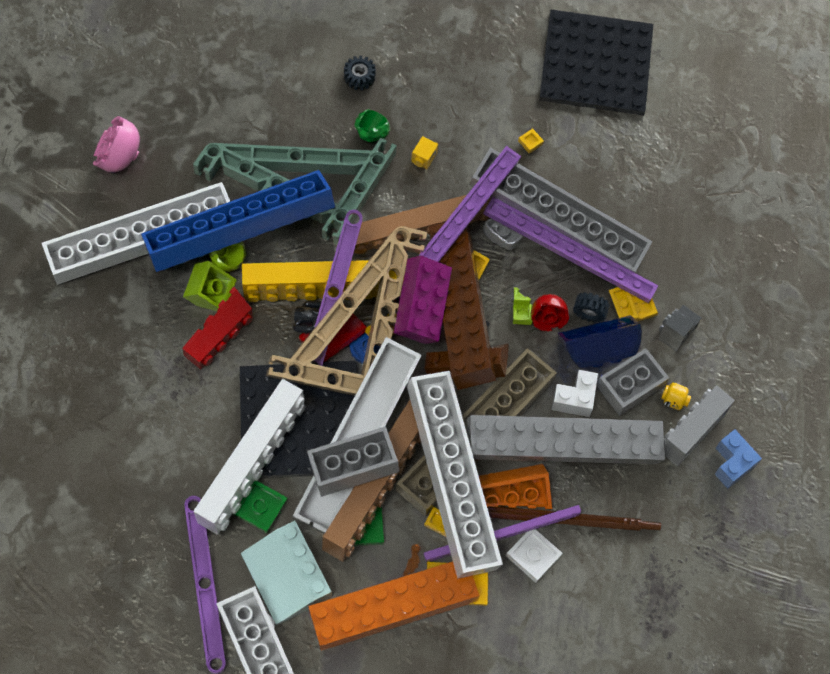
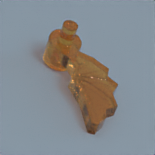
(413, 561)

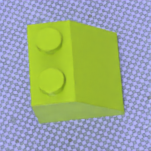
(208, 286)

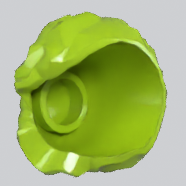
(229, 257)

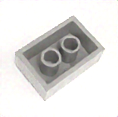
(632, 381)

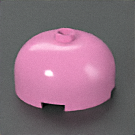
(121, 146)

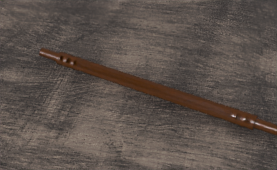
(581, 520)

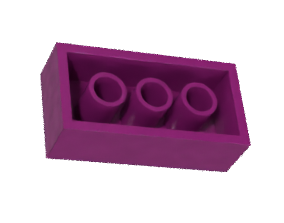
(422, 300)

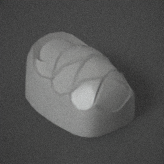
(501, 234)

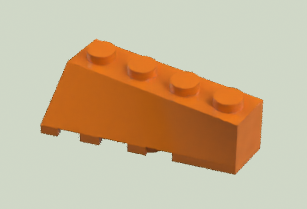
(518, 487)

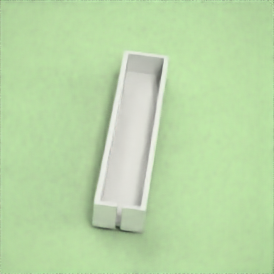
(367, 412)

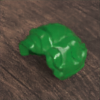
(372, 126)

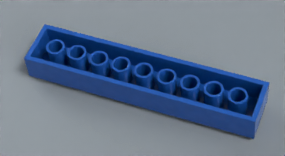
(238, 220)

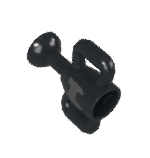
(306, 316)

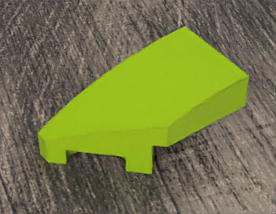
(521, 308)

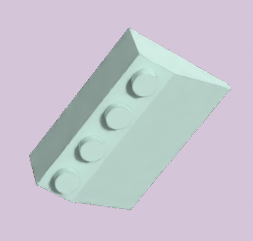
(286, 573)

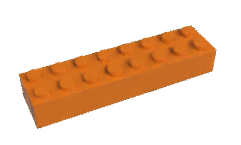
(391, 605)

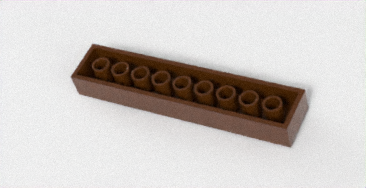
(465, 317)

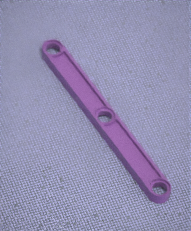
(339, 268)
(206, 597)

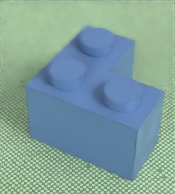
(740, 458)

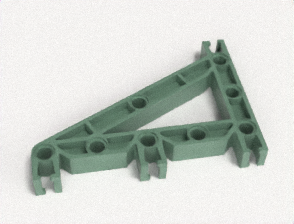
(264, 159)

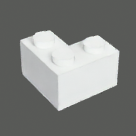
(576, 399)

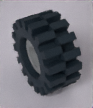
(362, 65)
(591, 307)

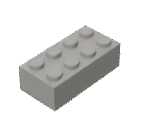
(696, 424)
(353, 461)

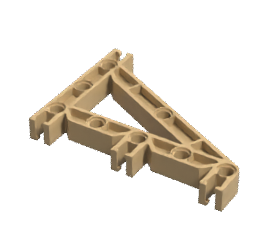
(388, 257)

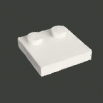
(534, 554)

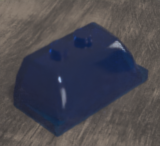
(603, 341)

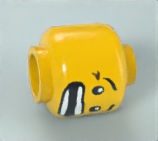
(676, 396)

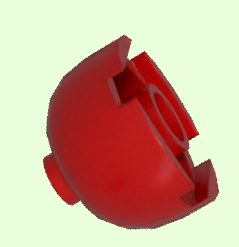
(549, 312)

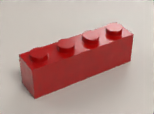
(218, 330)

